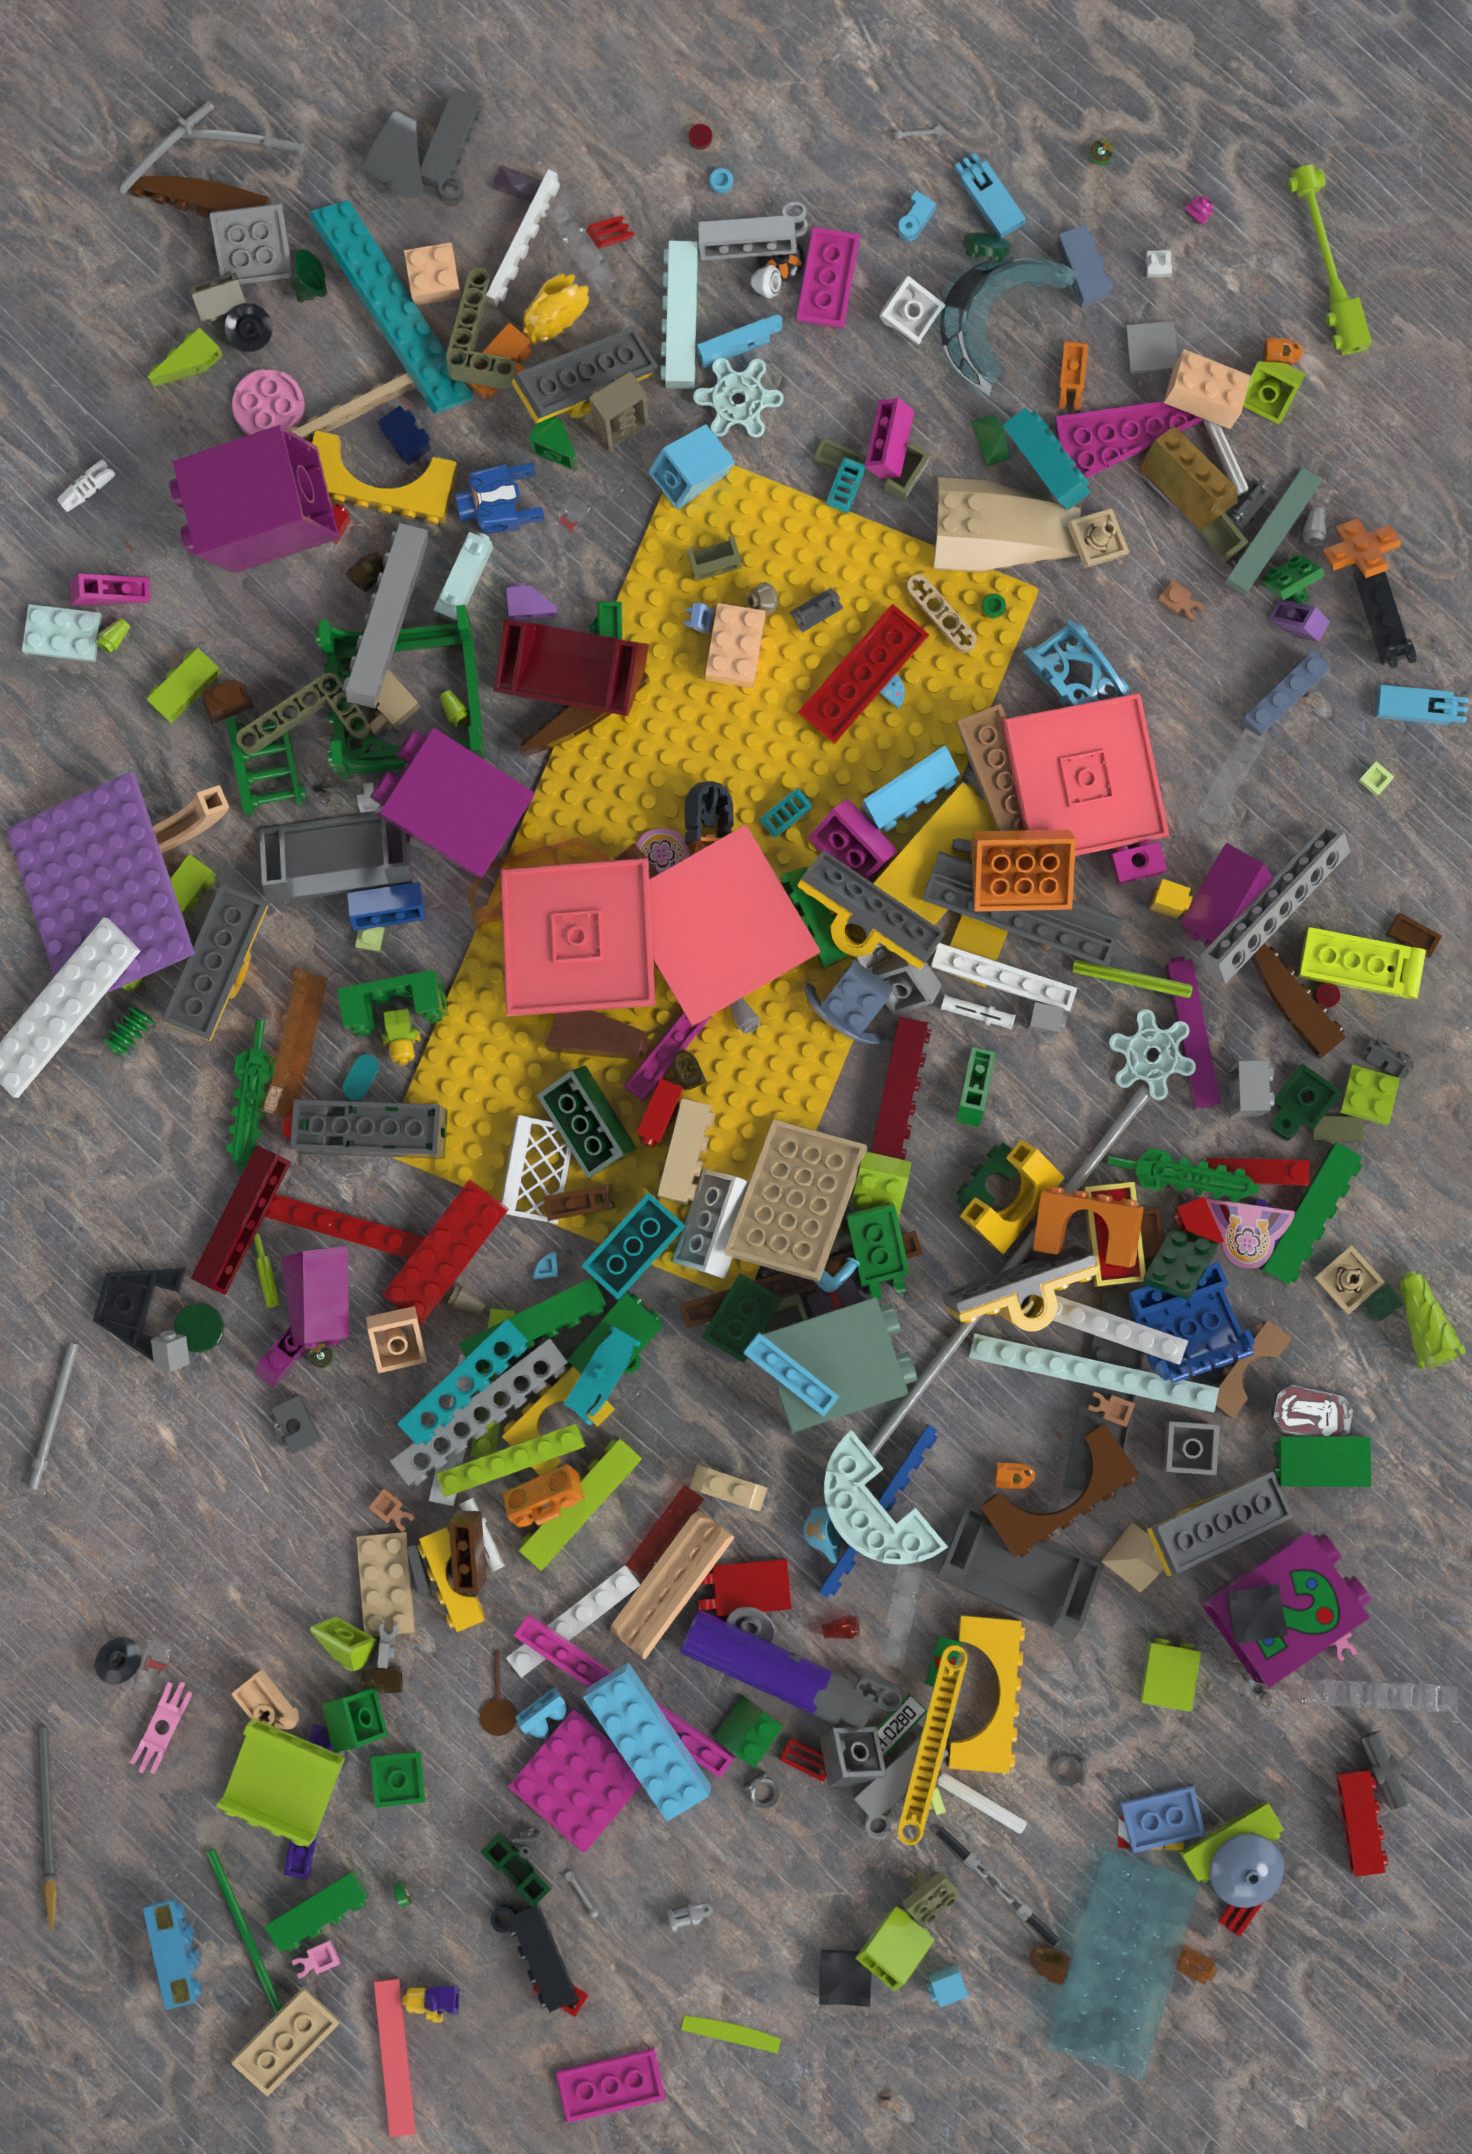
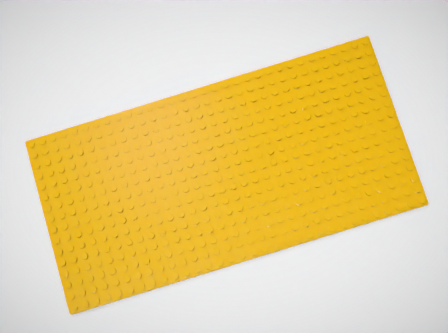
(635, 779)

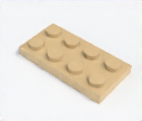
(385, 1582)
(285, 2041)

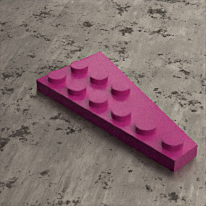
(1115, 434)

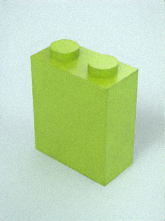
(1170, 1675)
(895, 1948)

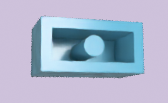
(946, 1986)

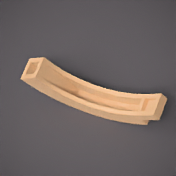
(192, 820)

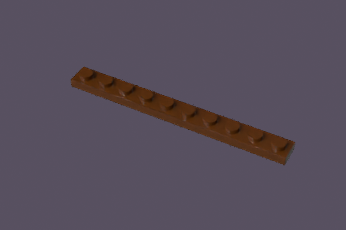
(782, 1284)

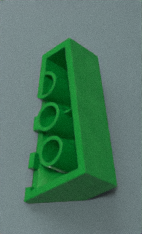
(815, 917)

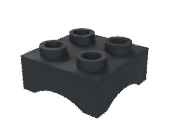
(1256, 1614)
(843, 1979)

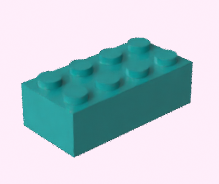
(1047, 458)
(633, 1246)

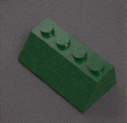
(586, 1121)

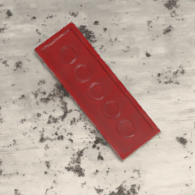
(863, 674)
(446, 1250)

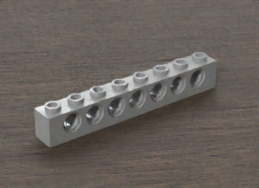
(1275, 903)
(547, 1352)

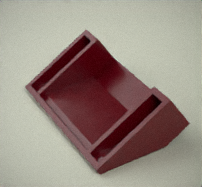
(569, 667)

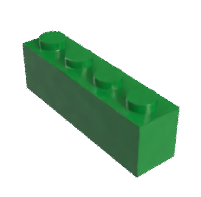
(316, 1911)

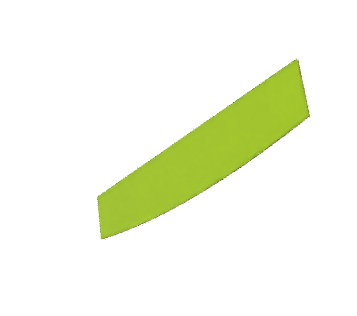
(731, 2033)

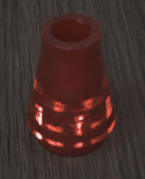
(842, 1628)

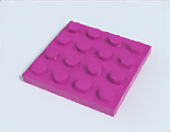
(577, 1781)

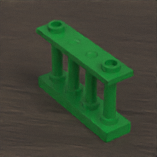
(246, 777)

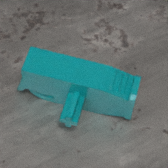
(601, 1374)

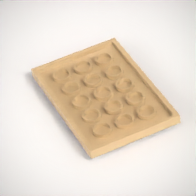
(795, 1200)

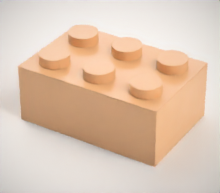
(1207, 389)
(735, 645)

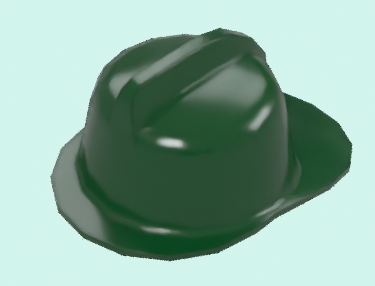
(308, 277)

